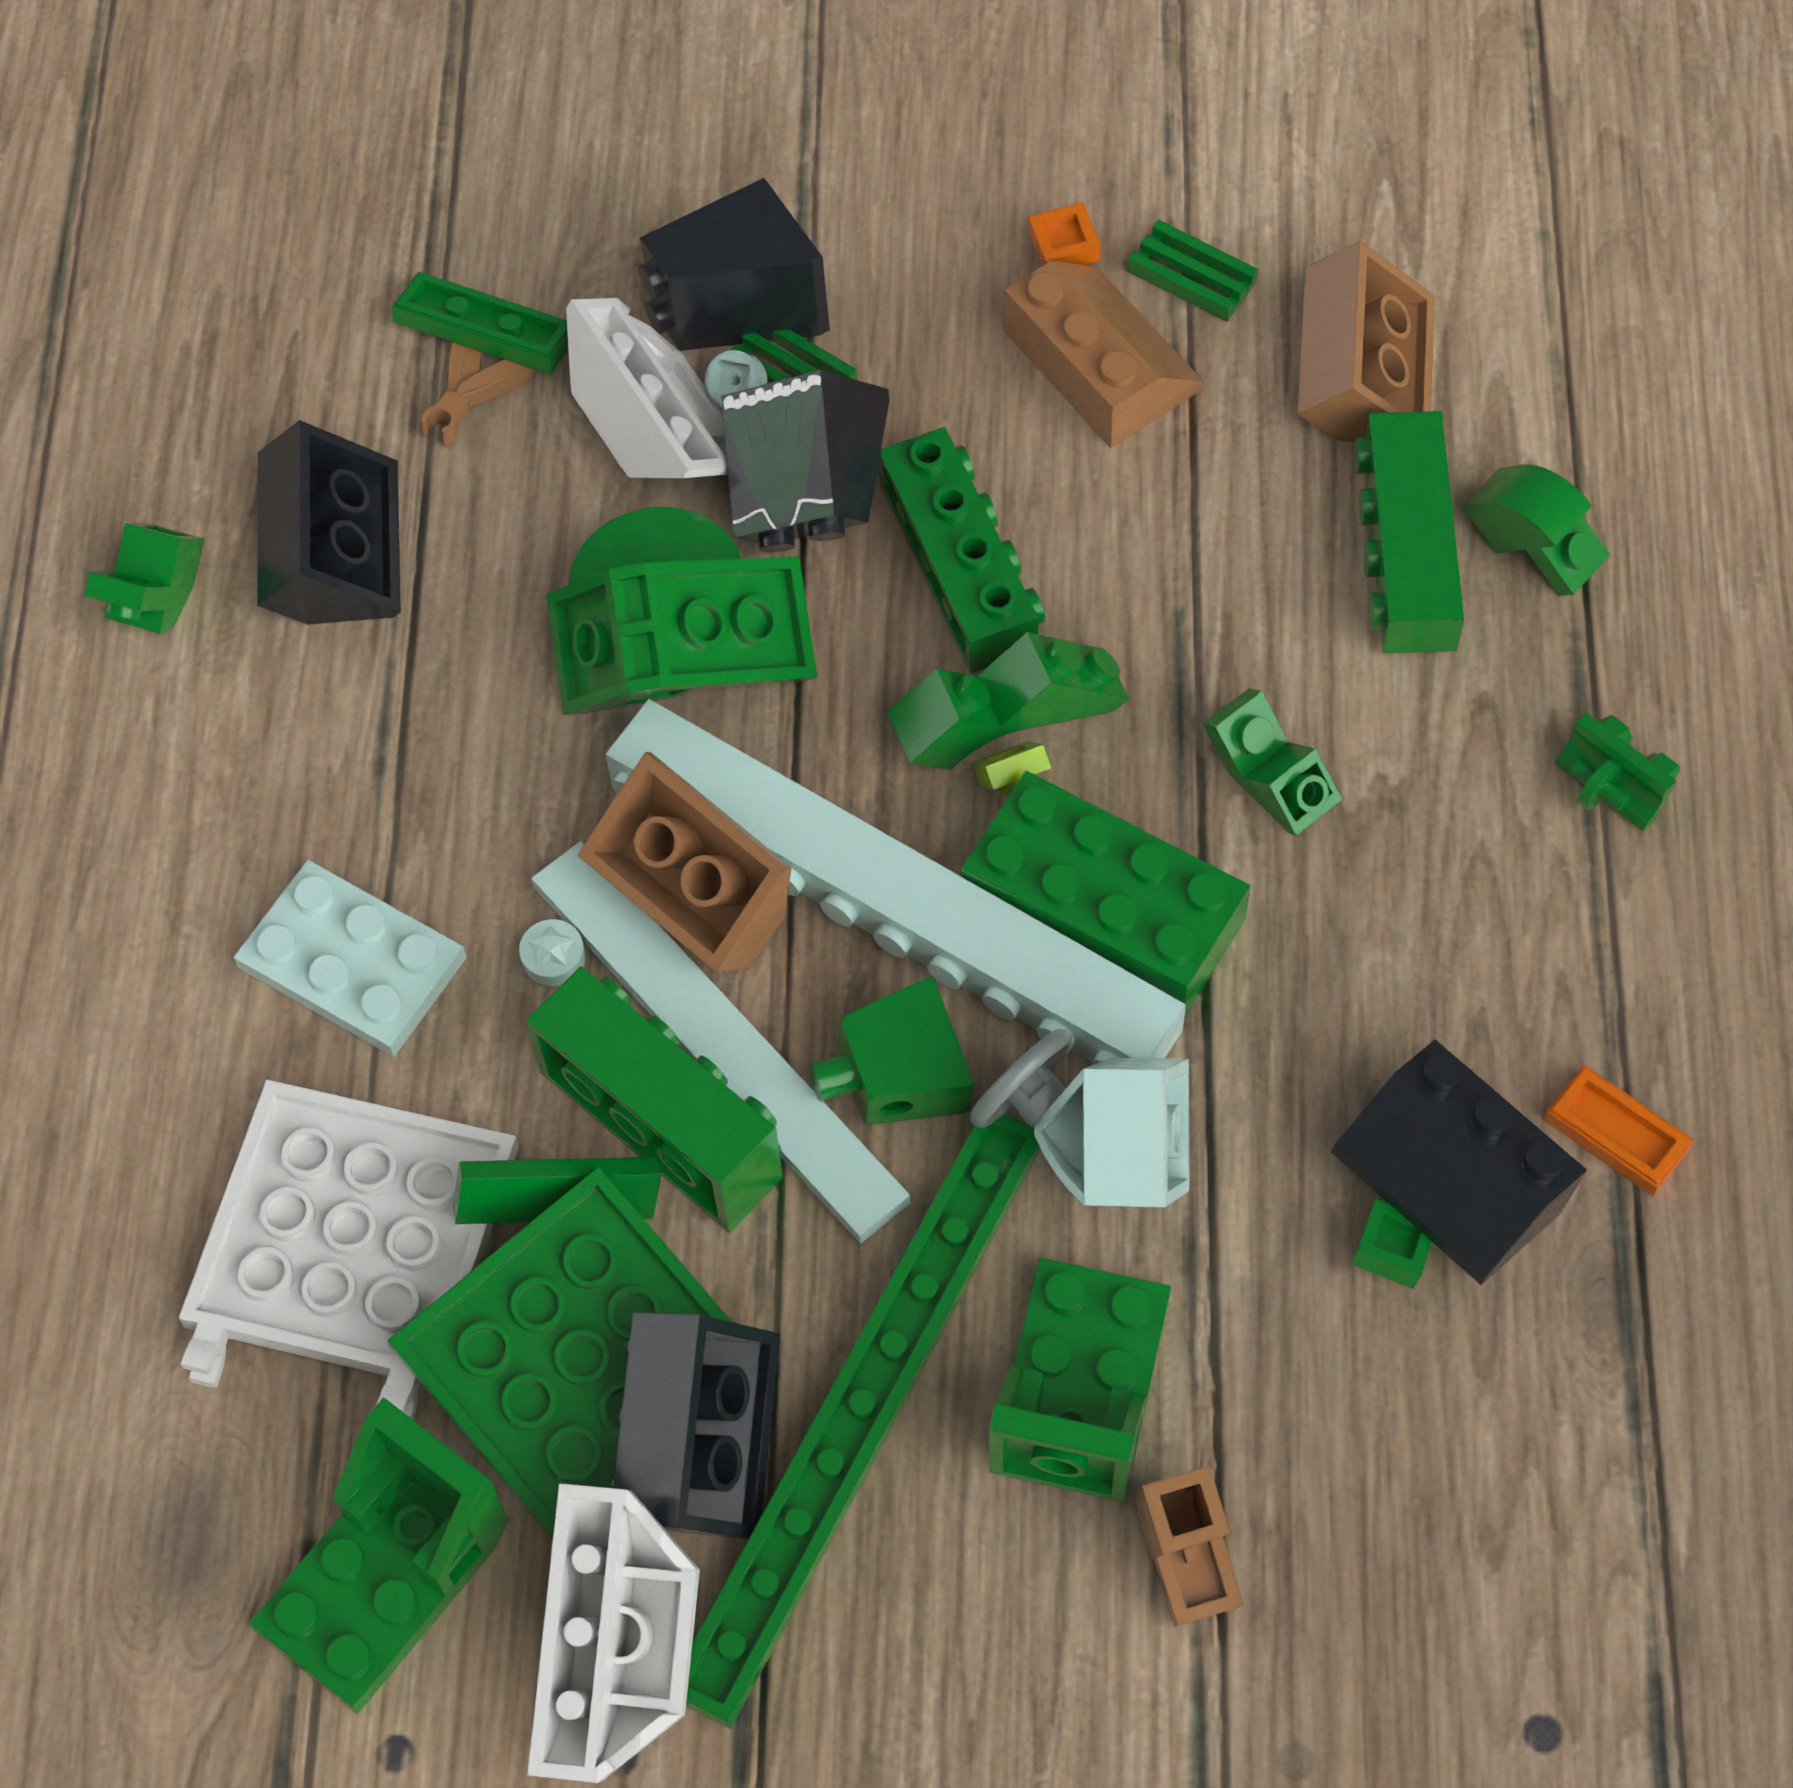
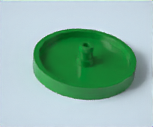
(652, 536)

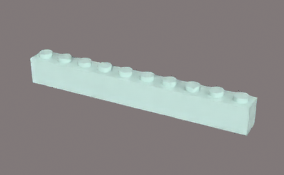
(914, 902)

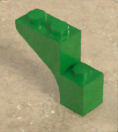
(1025, 688)

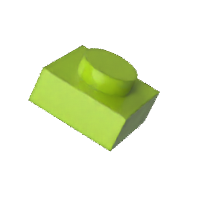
(1008, 766)

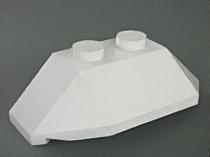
(642, 394)
(611, 1635)

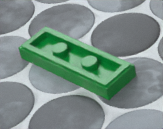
(482, 322)
(525, 1188)

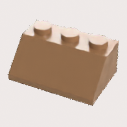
(1363, 342)
(1096, 348)
(690, 867)

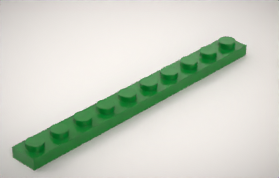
(856, 1418)

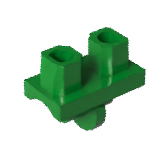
(1615, 771)

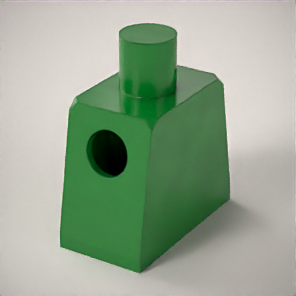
(898, 1059)

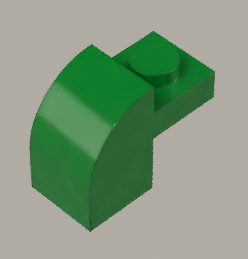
(1540, 514)
(150, 577)

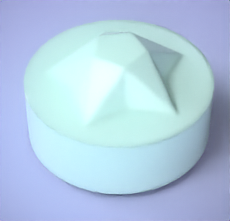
(732, 373)
(551, 952)

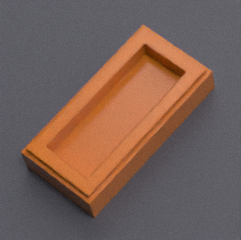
(1618, 1130)

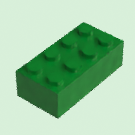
(1110, 887)
(657, 1096)

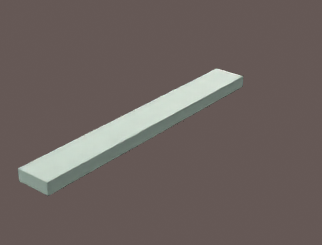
(709, 1025)

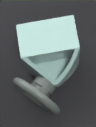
(1111, 1132)

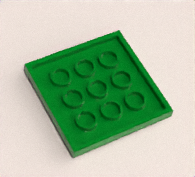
(538, 1341)

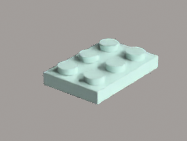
(350, 958)

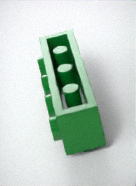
(1411, 532)
(958, 546)

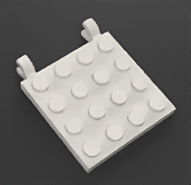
(335, 1234)

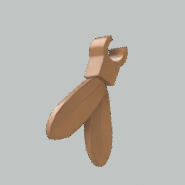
(469, 388)

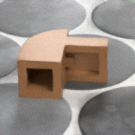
(1185, 1538)

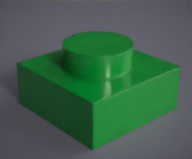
(1391, 1246)

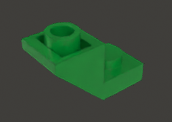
(1278, 774)

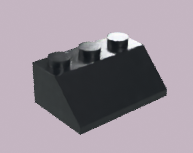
(327, 529)
(1459, 1161)
(697, 1421)

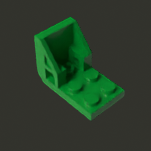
(679, 630)
(1079, 1380)
(392, 1562)

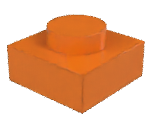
(1065, 235)

